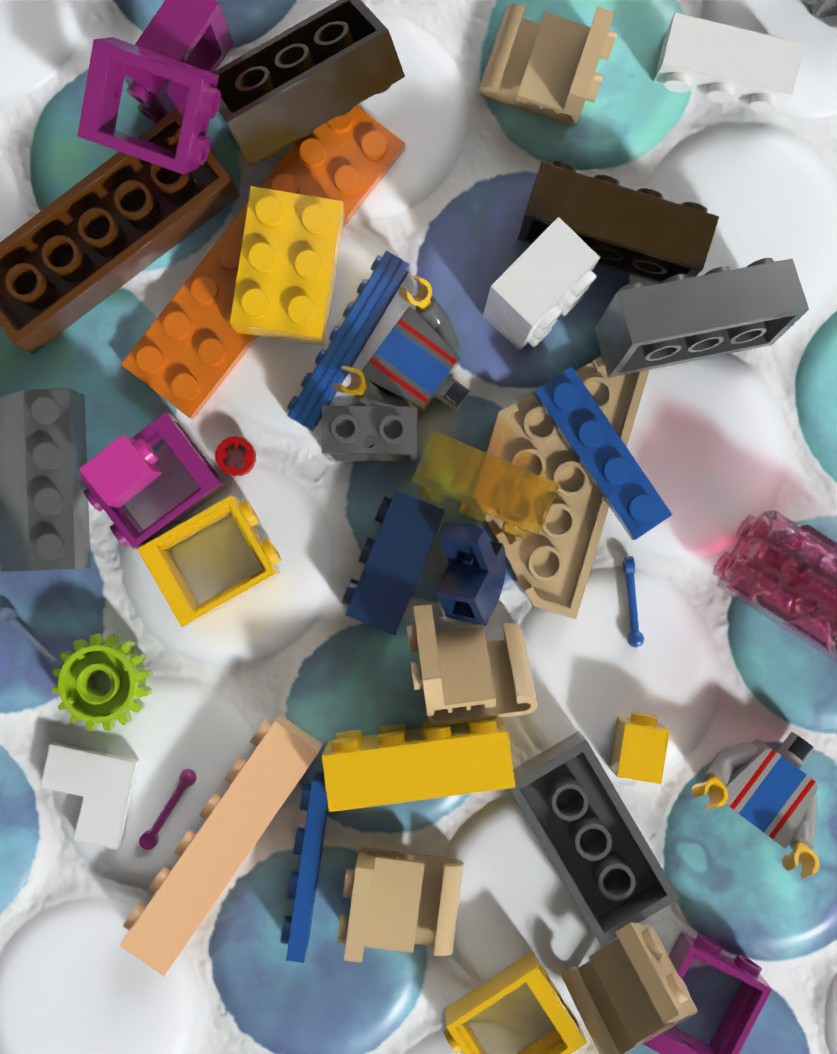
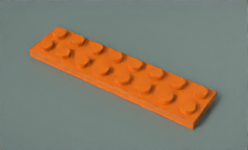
(192, 340)

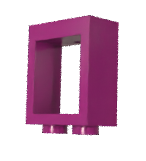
(185, 32)
(104, 93)
(125, 526)
(741, 1012)

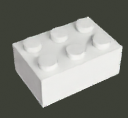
(541, 286)

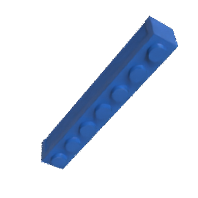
(348, 339)

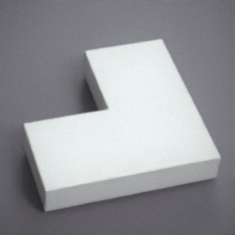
(102, 781)

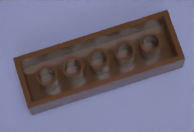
(103, 236)

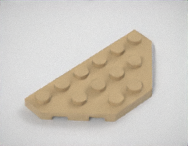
(559, 559)

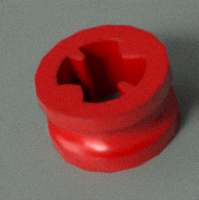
(222, 455)

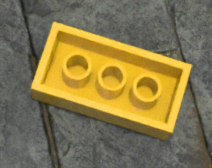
(416, 763)

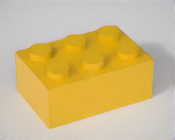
(287, 266)

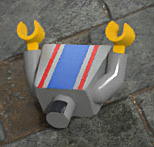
(769, 794)

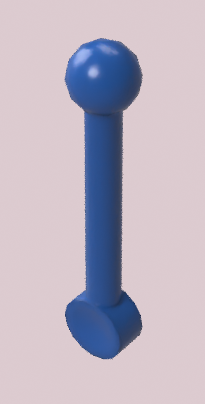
(635, 637)

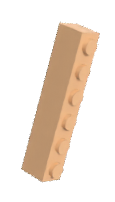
(221, 844)

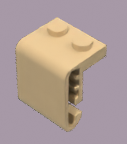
(548, 64)
(468, 676)
(400, 902)
(629, 991)

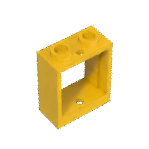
(172, 582)
(564, 1039)

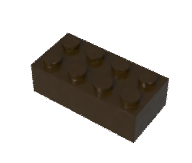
(305, 78)
(623, 226)

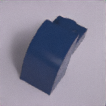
(474, 573)

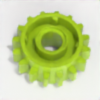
(78, 685)

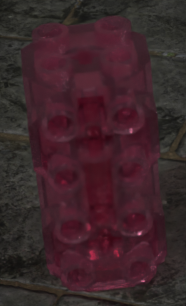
(785, 576)

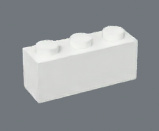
(728, 63)

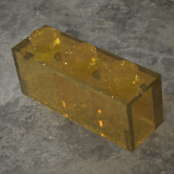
(484, 485)

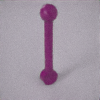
(150, 838)

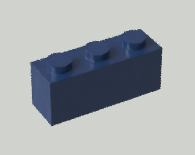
(392, 561)

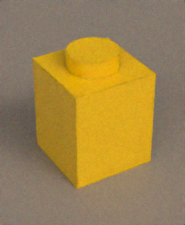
(639, 748)

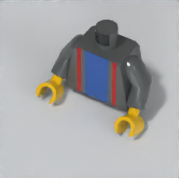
(412, 360)

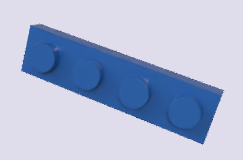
(602, 453)
(303, 884)

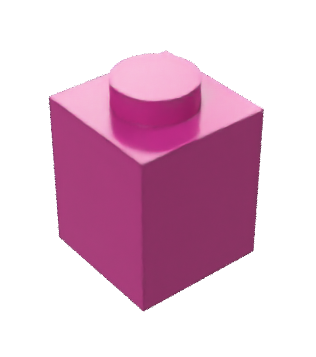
(121, 470)

